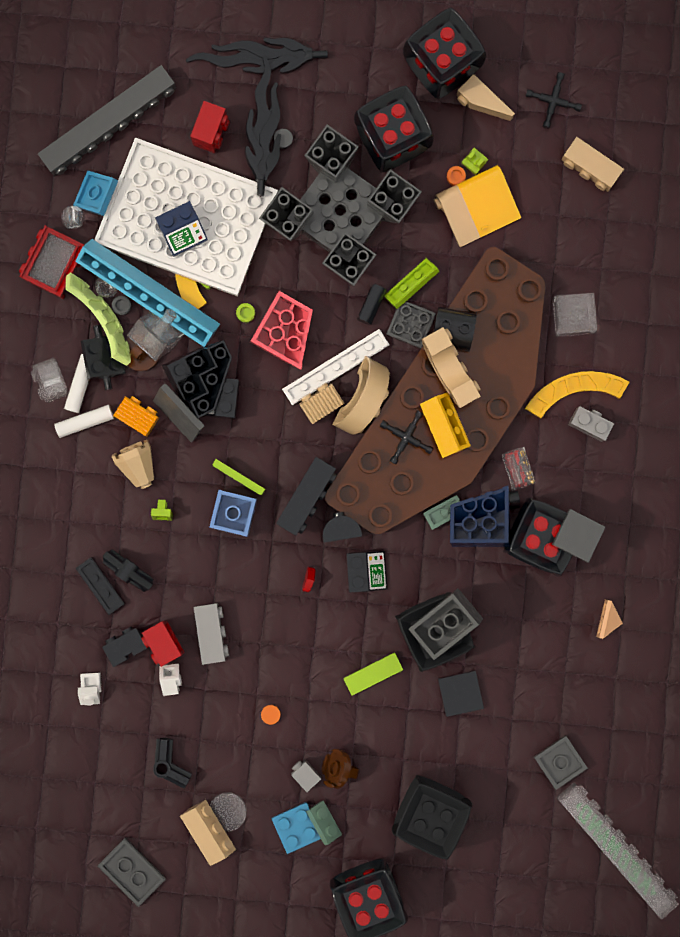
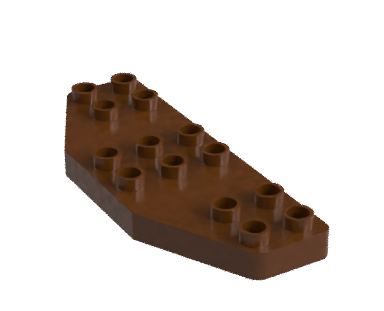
(503, 365)

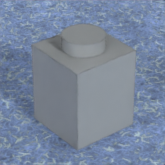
(305, 775)

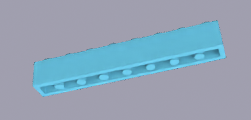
(146, 291)

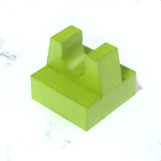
(474, 161)
(161, 512)

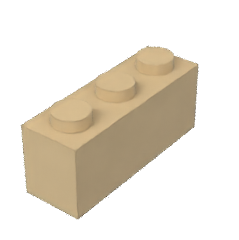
(592, 164)
(208, 832)

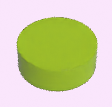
(245, 313)

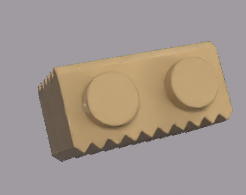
(321, 403)

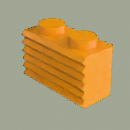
(136, 416)

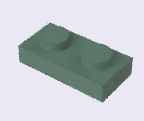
(440, 514)
(324, 823)

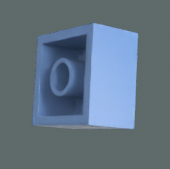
(233, 513)

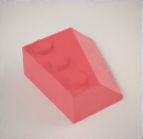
(284, 330)

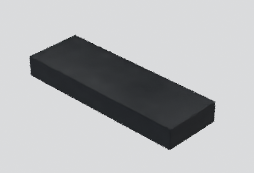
(100, 586)

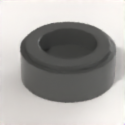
(286, 138)
(121, 305)

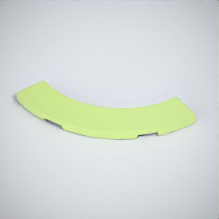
(111, 325)

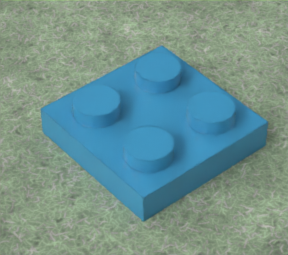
(95, 193)
(295, 828)

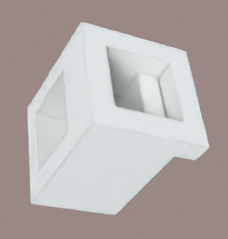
(170, 679)

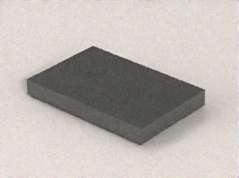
(178, 412)
(131, 871)

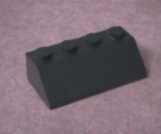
(306, 496)

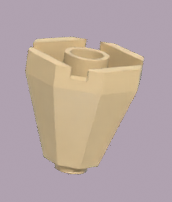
(136, 463)

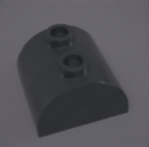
(459, 323)
(341, 528)

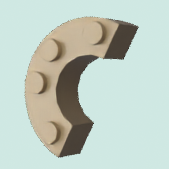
(448, 369)
(367, 398)

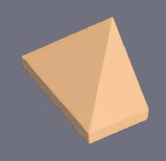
(609, 620)

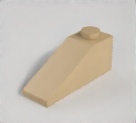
(481, 98)

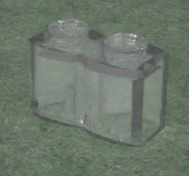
(50, 380)

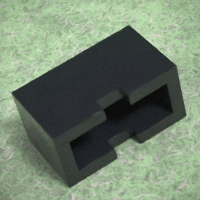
(119, 648)

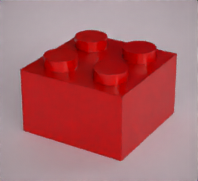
(210, 127)
(162, 643)

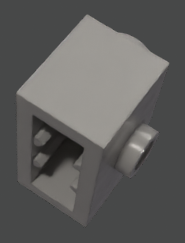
(591, 423)

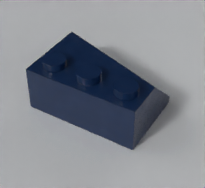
(481, 520)

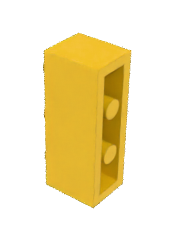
(445, 425)

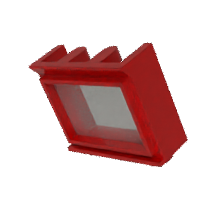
(51, 261)

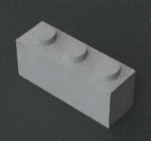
(211, 633)

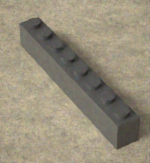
(107, 120)

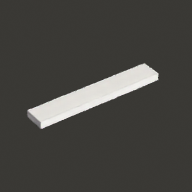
(336, 366)

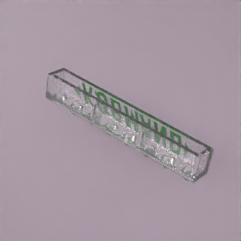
(617, 850)

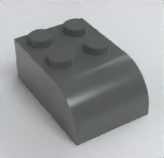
(446, 624)

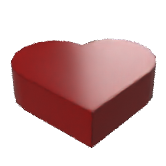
(309, 579)

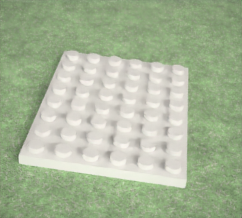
(224, 202)

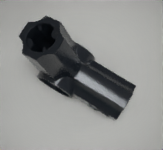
(127, 570)
(163, 755)

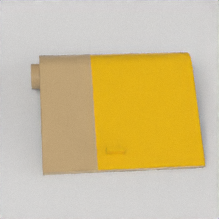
(478, 205)

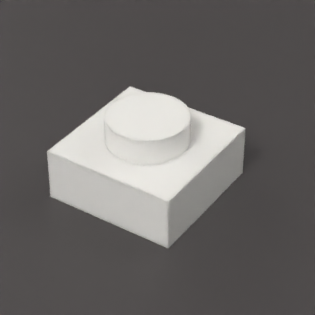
(88, 696)

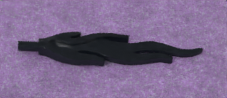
(250, 52)
(260, 135)

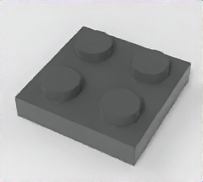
(560, 762)

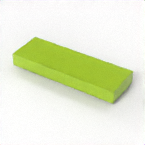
(411, 283)
(238, 477)
(373, 674)

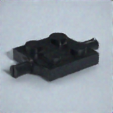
(98, 359)

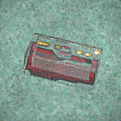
(518, 468)

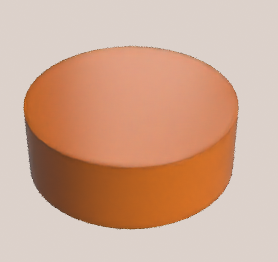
(456, 175)
(270, 714)

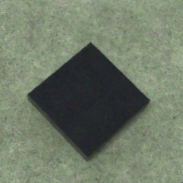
(460, 693)

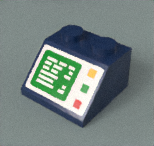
(181, 228)

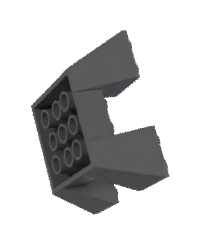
(331, 159)

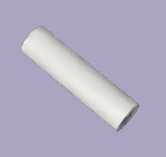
(77, 388)
(84, 421)

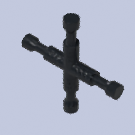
(553, 100)
(406, 437)

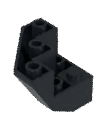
(200, 376)

